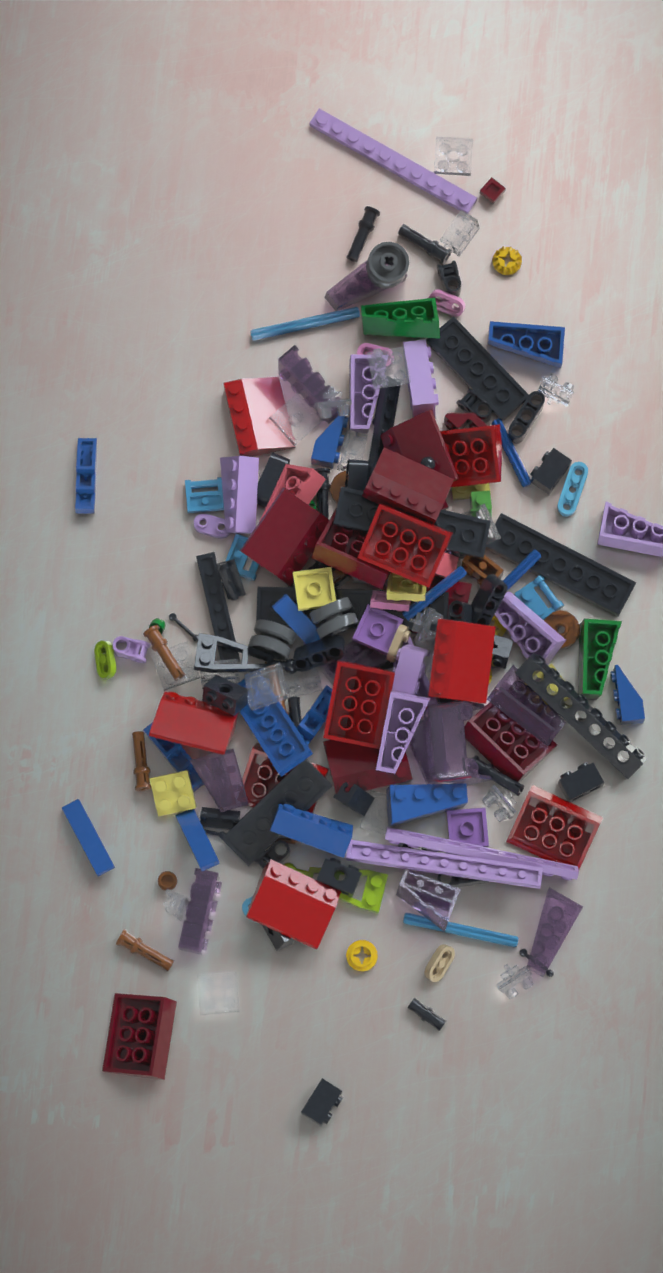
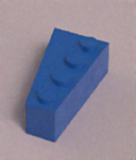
(528, 340)
(423, 800)
(312, 829)

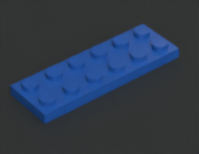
(276, 735)

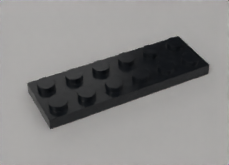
(478, 368)
(252, 832)

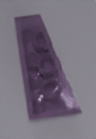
(304, 380)

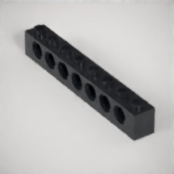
(583, 726)

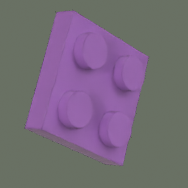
(377, 629)
(468, 826)

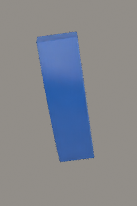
(86, 475)
(296, 619)
(315, 715)
(176, 757)
(88, 837)
(197, 839)

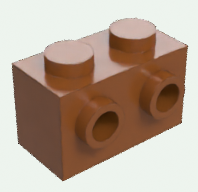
(481, 568)

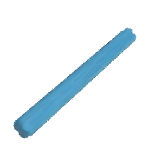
(305, 323)
(463, 930)

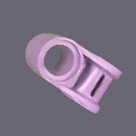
(132, 649)

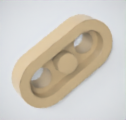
(401, 636)
(439, 963)

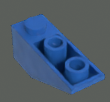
(327, 444)
(630, 704)

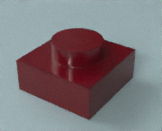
(492, 190)

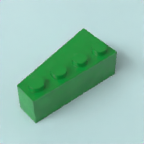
(402, 318)
(595, 653)

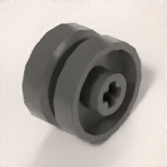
(397, 261)
(334, 618)
(273, 639)

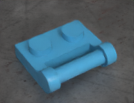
(204, 501)
(240, 558)
(534, 602)

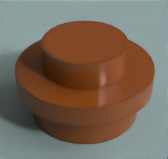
(167, 880)

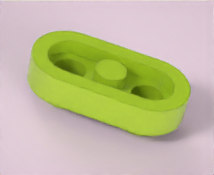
(105, 659)

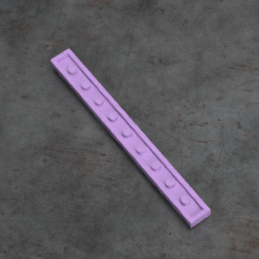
(393, 161)
(453, 847)
(444, 864)

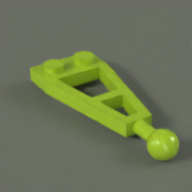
(373, 888)

